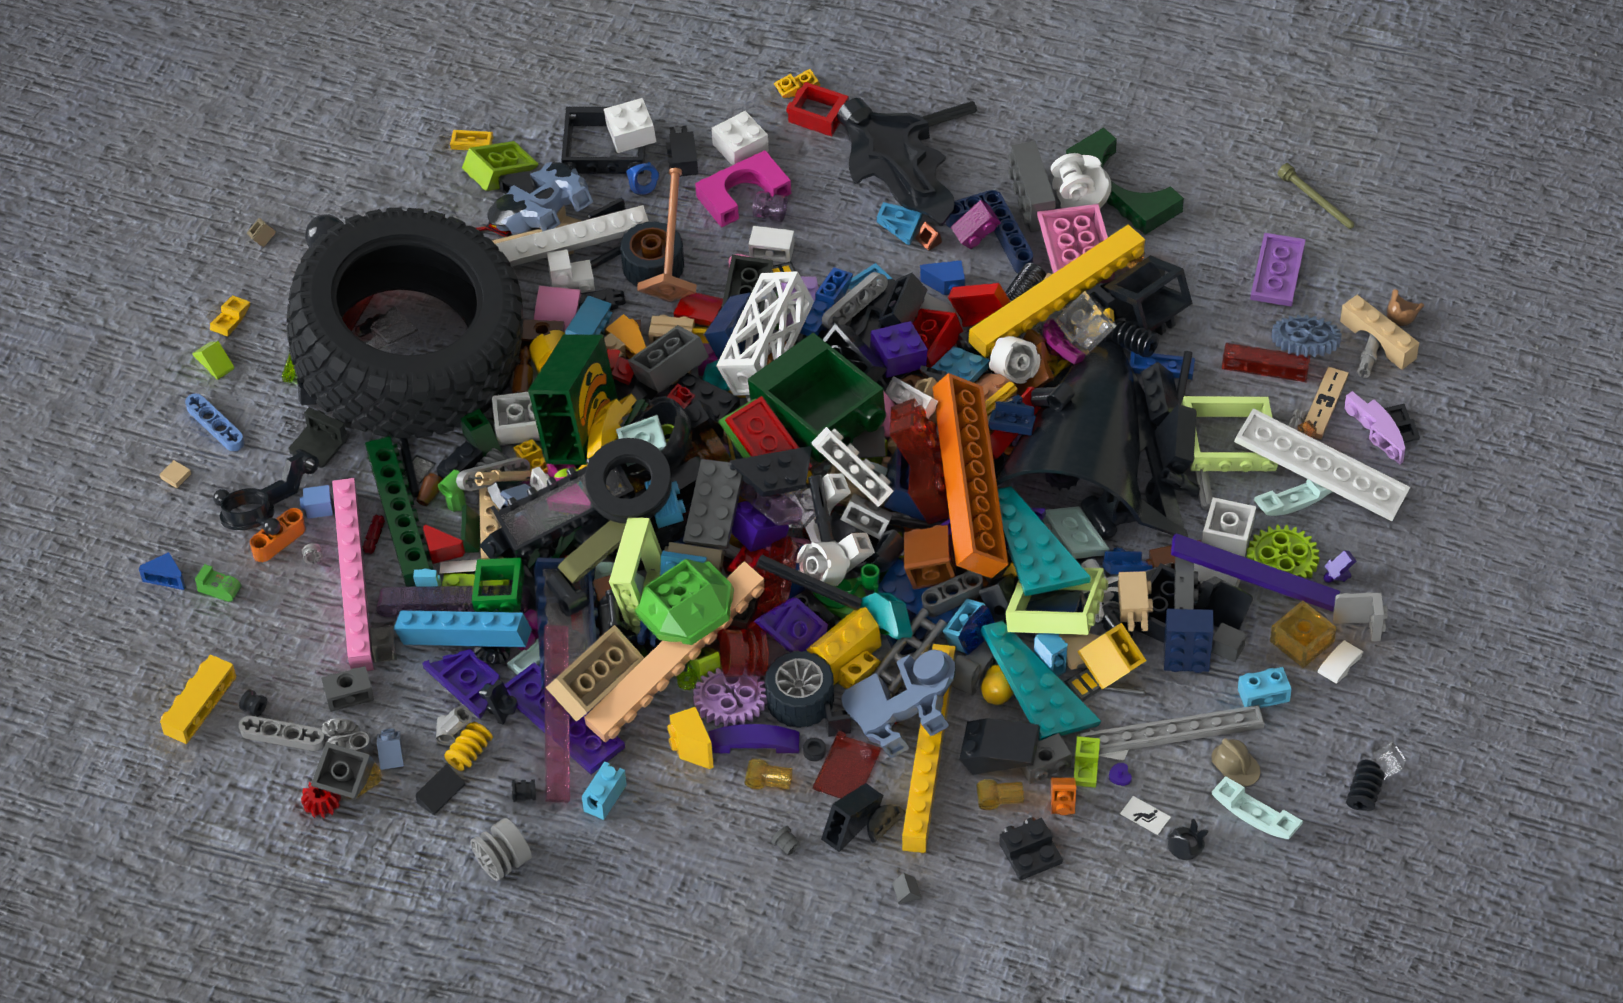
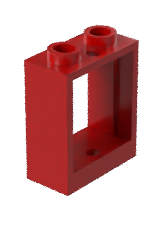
(811, 120)

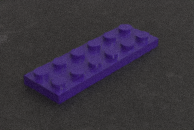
(584, 744)

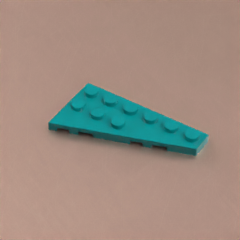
(1035, 551)
(1036, 687)

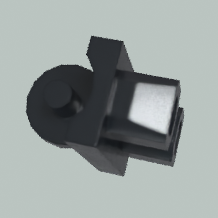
(499, 701)

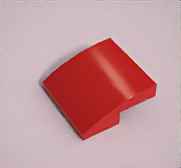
(699, 307)

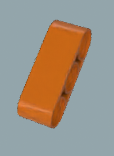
(267, 546)

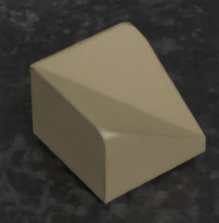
(261, 232)

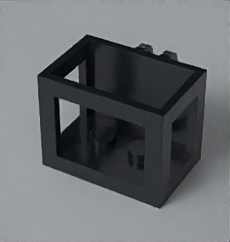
(1145, 299)

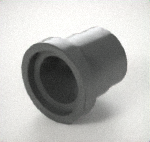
(785, 840)

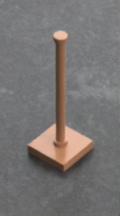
(665, 285)

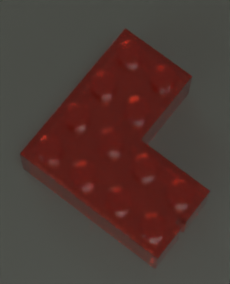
(921, 448)

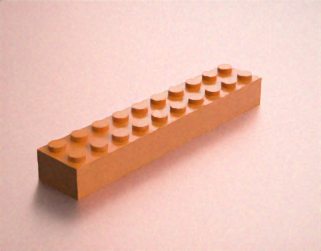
(970, 476)

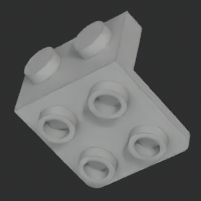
(1361, 609)

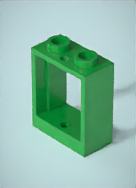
(498, 570)

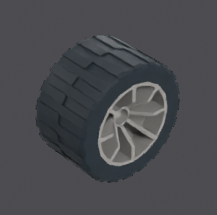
(798, 688)

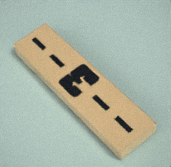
(1326, 399)

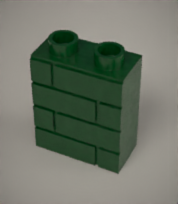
(816, 390)

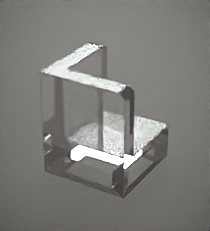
(1389, 759)

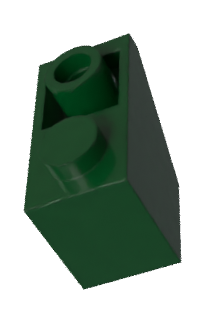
(479, 432)

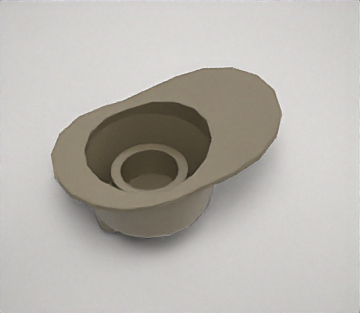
(1236, 762)

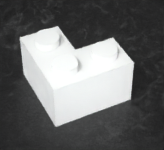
(570, 275)

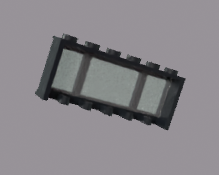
(554, 510)

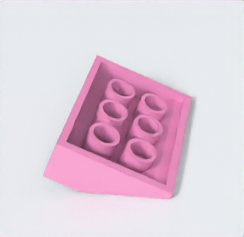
(1071, 233)

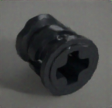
(523, 790)

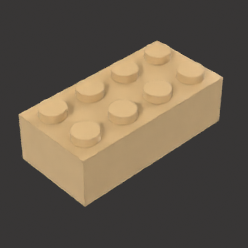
(595, 673)

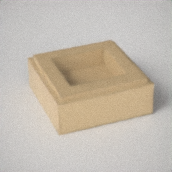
(175, 474)

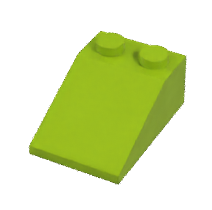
(489, 162)

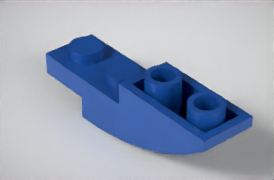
(827, 295)

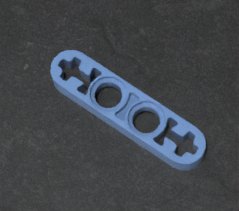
(212, 423)

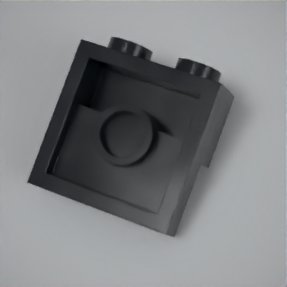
(1030, 848)

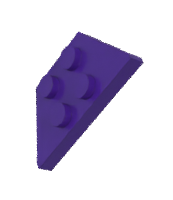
(793, 625)
(464, 678)

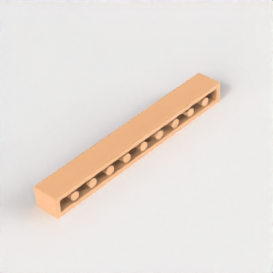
(663, 663)

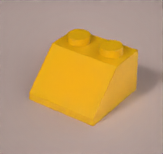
(690, 738)

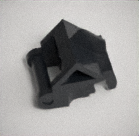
(610, 615)

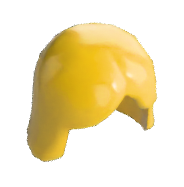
(995, 686)

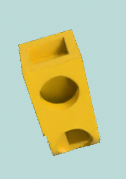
(858, 669)

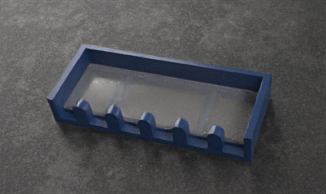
(581, 625)

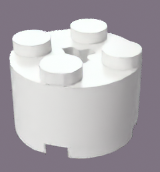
(1015, 359)
(824, 562)

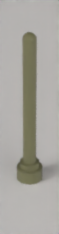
(1288, 173)

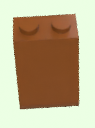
(929, 556)

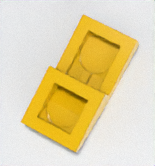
(231, 315)

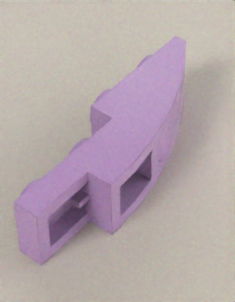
(1382, 428)

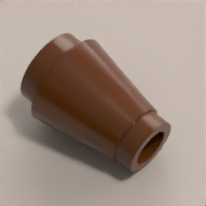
(429, 489)

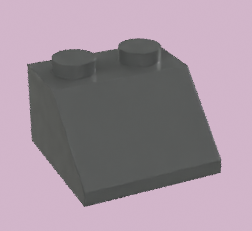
(342, 770)

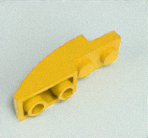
(606, 423)

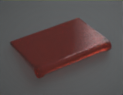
(846, 766)

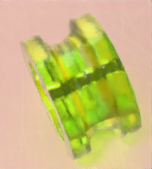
(687, 685)

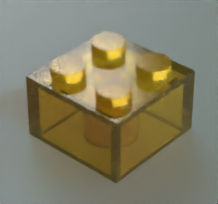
(1303, 634)

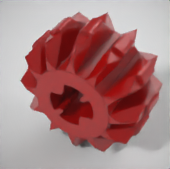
(319, 801)

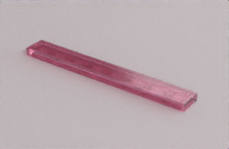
(556, 718)

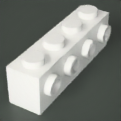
(855, 469)

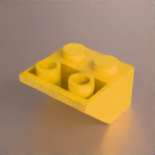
(1111, 656)

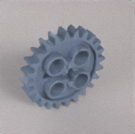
(1306, 335)

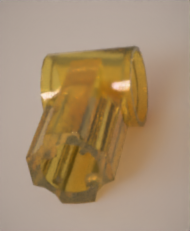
(761, 774)
(992, 794)

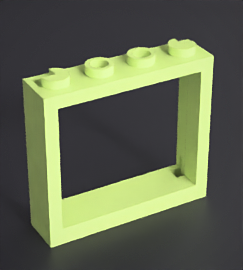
(1228, 407)
(636, 543)
(1057, 622)

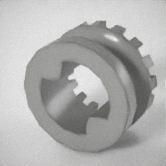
(311, 557)

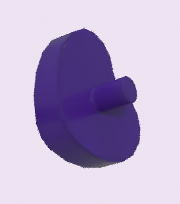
(1119, 774)

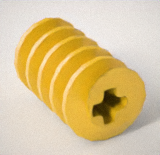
(467, 746)

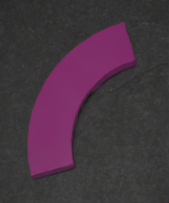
(1054, 338)

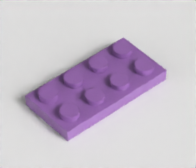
(1277, 269)

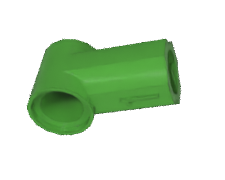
(454, 495)

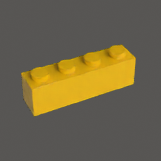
(198, 699)

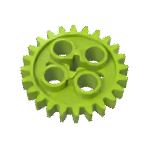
(1285, 551)

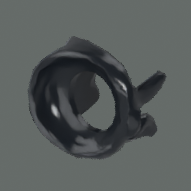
(1180, 845)

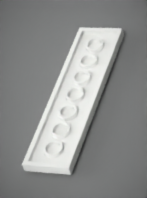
(1322, 464)

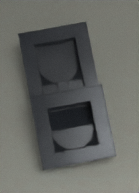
(1404, 423)

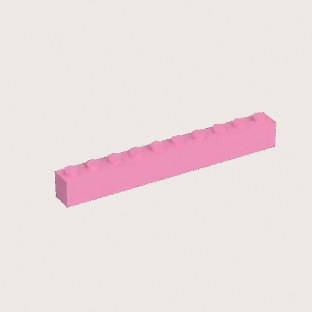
(352, 574)

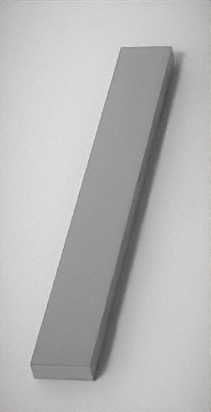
(1178, 729)

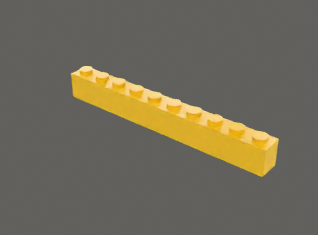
(1058, 289)
(924, 779)

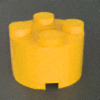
(543, 346)

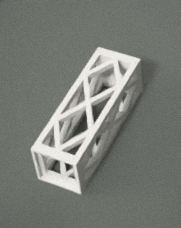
(737, 367)

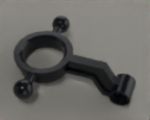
(295, 466)

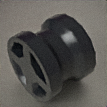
(253, 703)

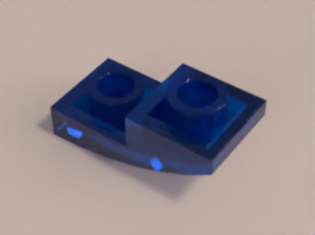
(970, 635)

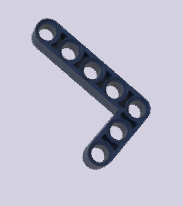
(1007, 231)

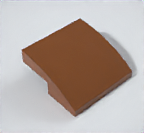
(1043, 375)

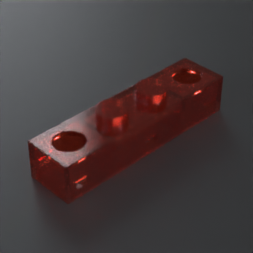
(1255, 359)
(776, 588)

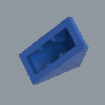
(162, 572)

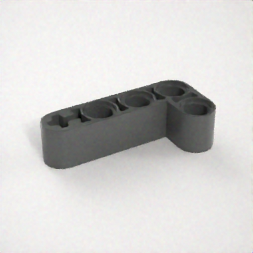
(973, 668)

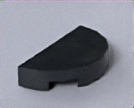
(882, 820)

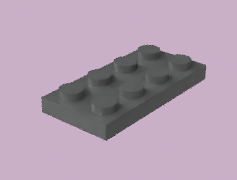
(713, 505)

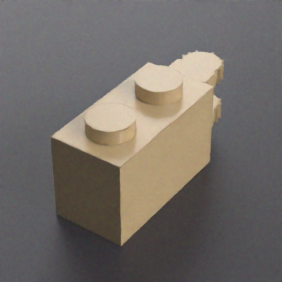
(1133, 599)

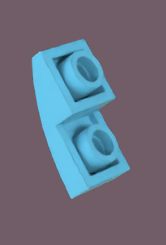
(426, 578)

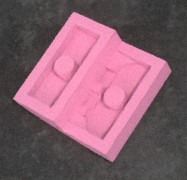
(557, 304)

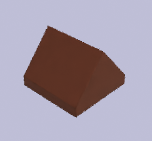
(928, 236)

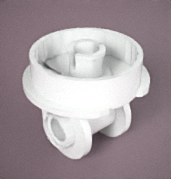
(1080, 180)

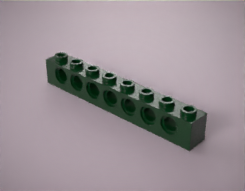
(397, 508)

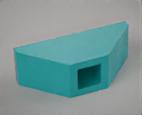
(889, 614)

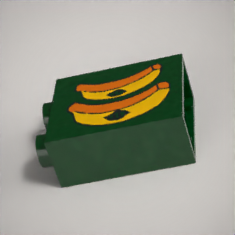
(569, 396)

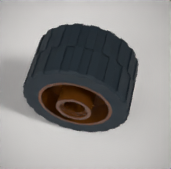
(644, 252)

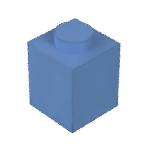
(317, 501)

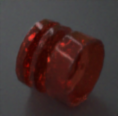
(745, 652)

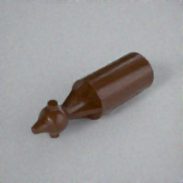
(523, 373)

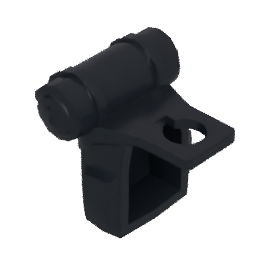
(1106, 513)

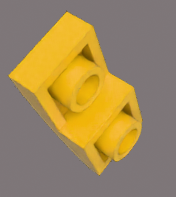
(789, 85)
(532, 452)

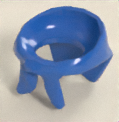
(632, 175)

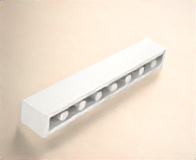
(572, 236)

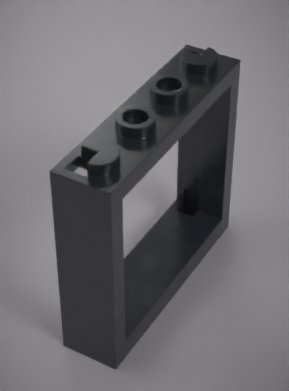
(594, 165)

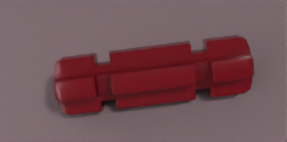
(373, 534)

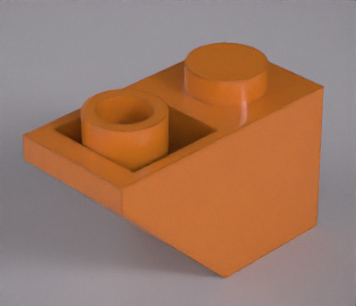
(1063, 796)

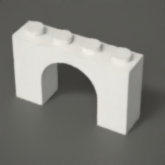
(856, 545)

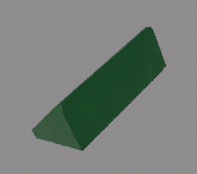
(470, 530)

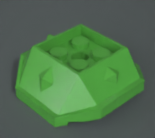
(686, 602)

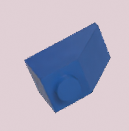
(943, 276)

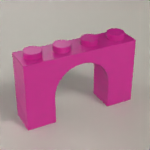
(757, 169)

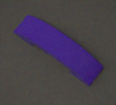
(754, 736)

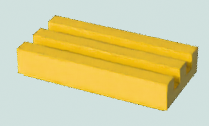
(475, 139)

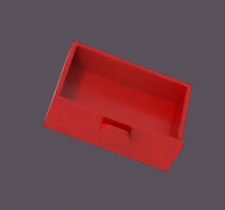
(977, 301)

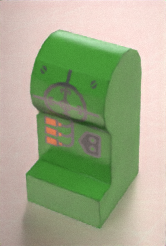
(217, 584)

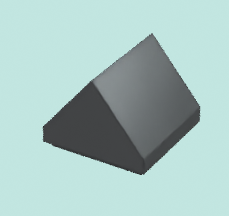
(906, 888)

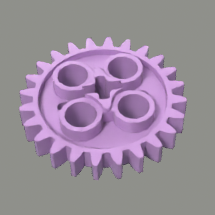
(729, 698)

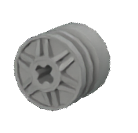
(500, 849)

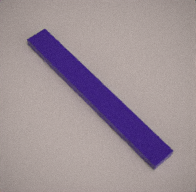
(1253, 572)

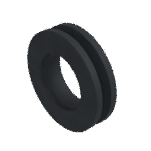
(628, 451)

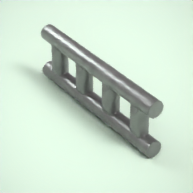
(922, 647)

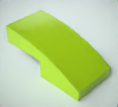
(1086, 761)

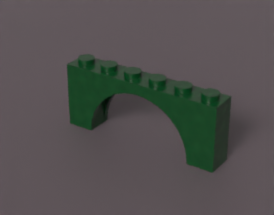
(1143, 210)

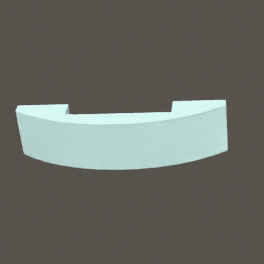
(1291, 499)
(1255, 812)

